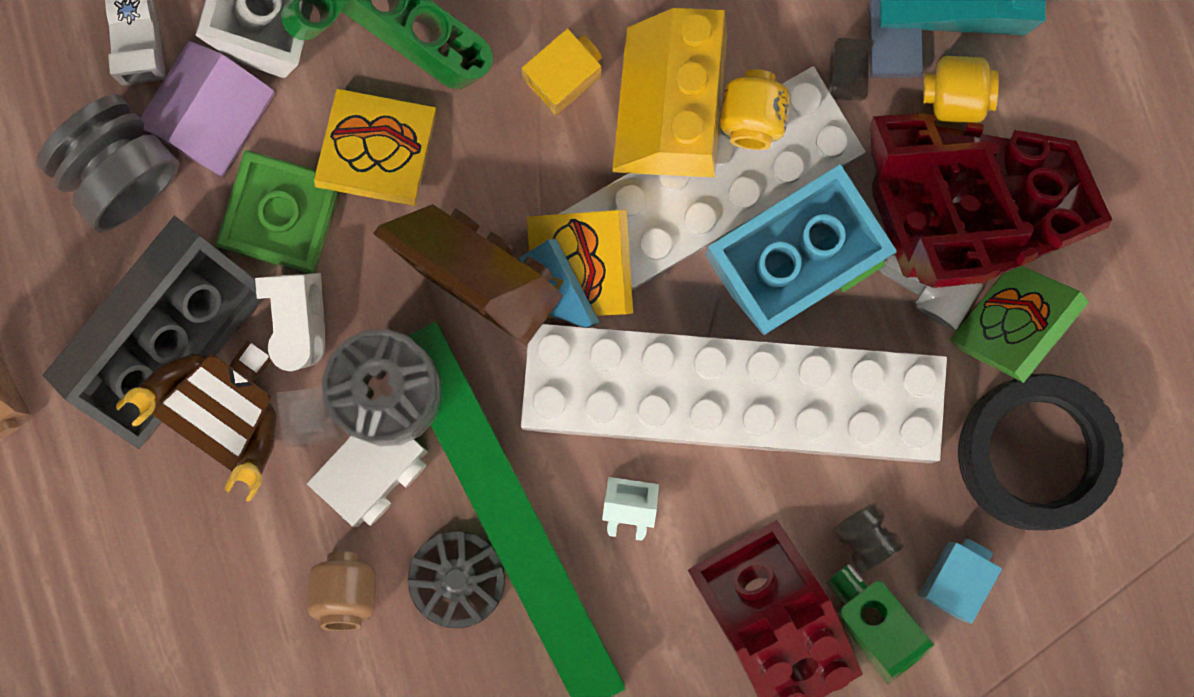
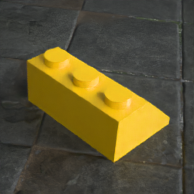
(672, 94)

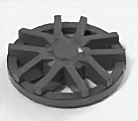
(456, 579)

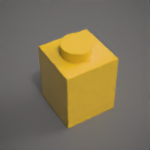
(563, 70)

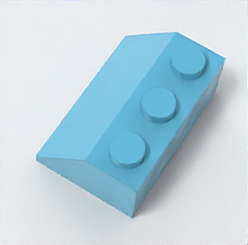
(799, 250)

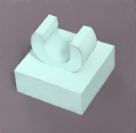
(631, 504)

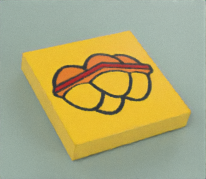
(375, 147)
(596, 251)

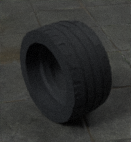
(1099, 432)

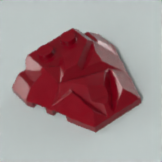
(978, 202)

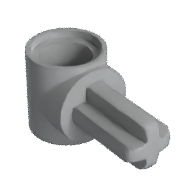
(940, 304)

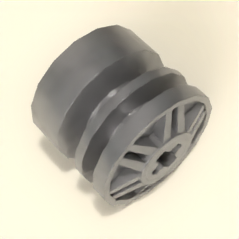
(107, 162)
(387, 419)

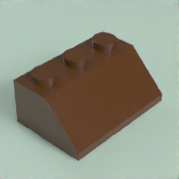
(474, 268)

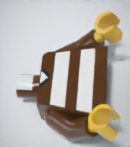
(215, 409)

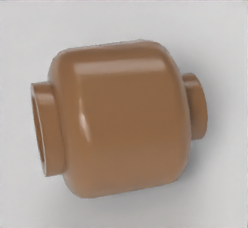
(341, 592)

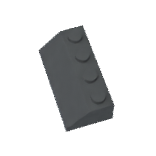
(167, 306)

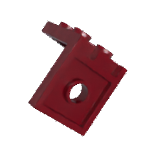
(780, 620)

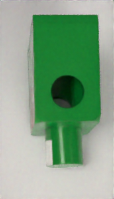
(888, 646)

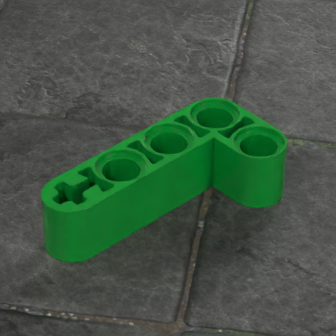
(397, 31)

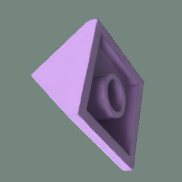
(206, 107)

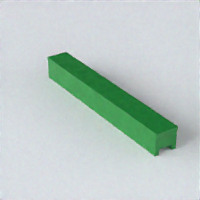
(516, 530)

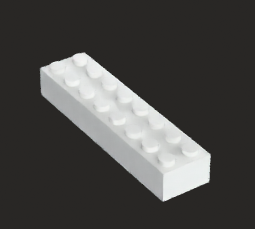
(734, 393)

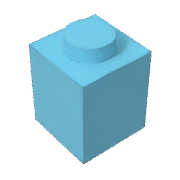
(961, 580)

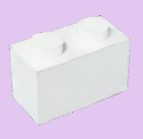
(363, 475)

